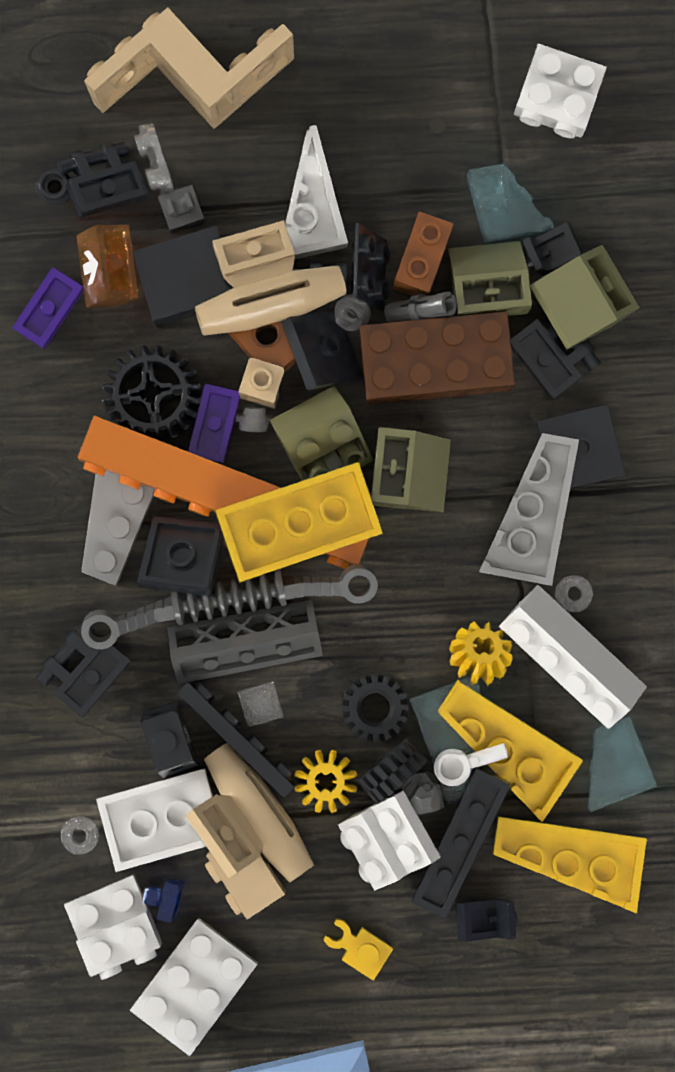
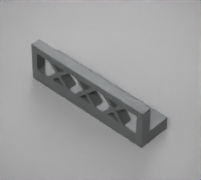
(245, 647)

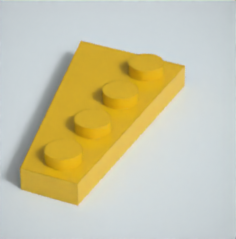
(535, 765)
(582, 858)

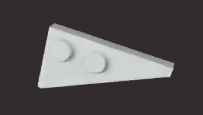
(313, 211)

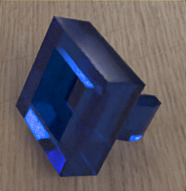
(166, 899)

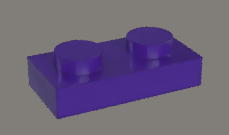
(48, 308)
(214, 423)

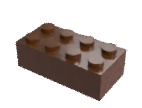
(436, 358)

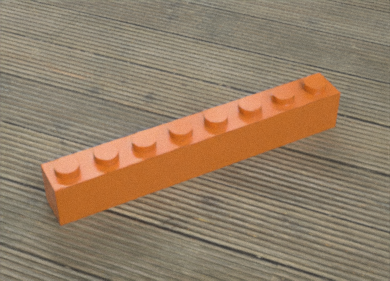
(179, 475)

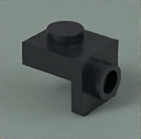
(552, 249)
(486, 919)

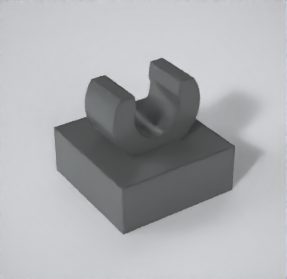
(181, 209)

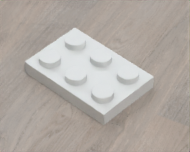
(151, 819)
(194, 986)

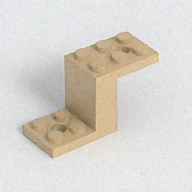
(189, 67)

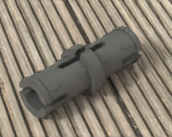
(421, 307)

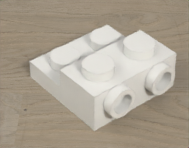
(559, 92)
(388, 841)
(113, 927)

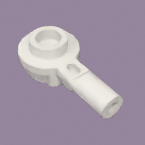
(454, 766)

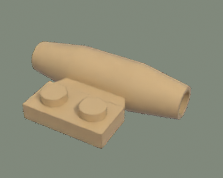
(264, 282)
(246, 820)

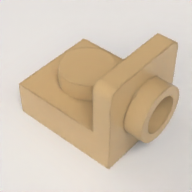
(261, 383)

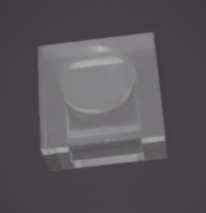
(260, 704)

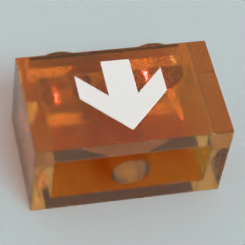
(107, 266)

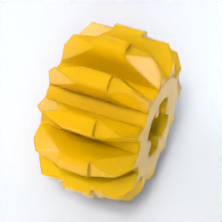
(472, 643)
(325, 794)

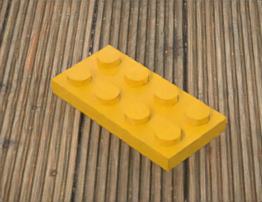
(298, 522)

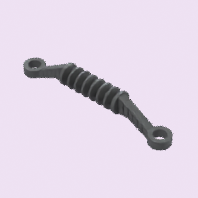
(175, 606)

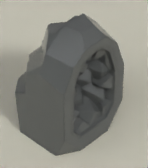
(423, 792)

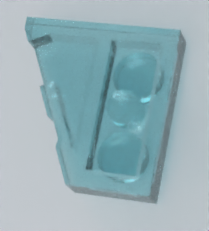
(503, 206)
(617, 765)

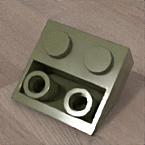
(490, 279)
(584, 297)
(321, 435)
(410, 470)

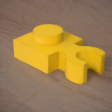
(364, 951)

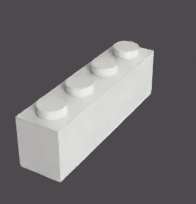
(573, 657)

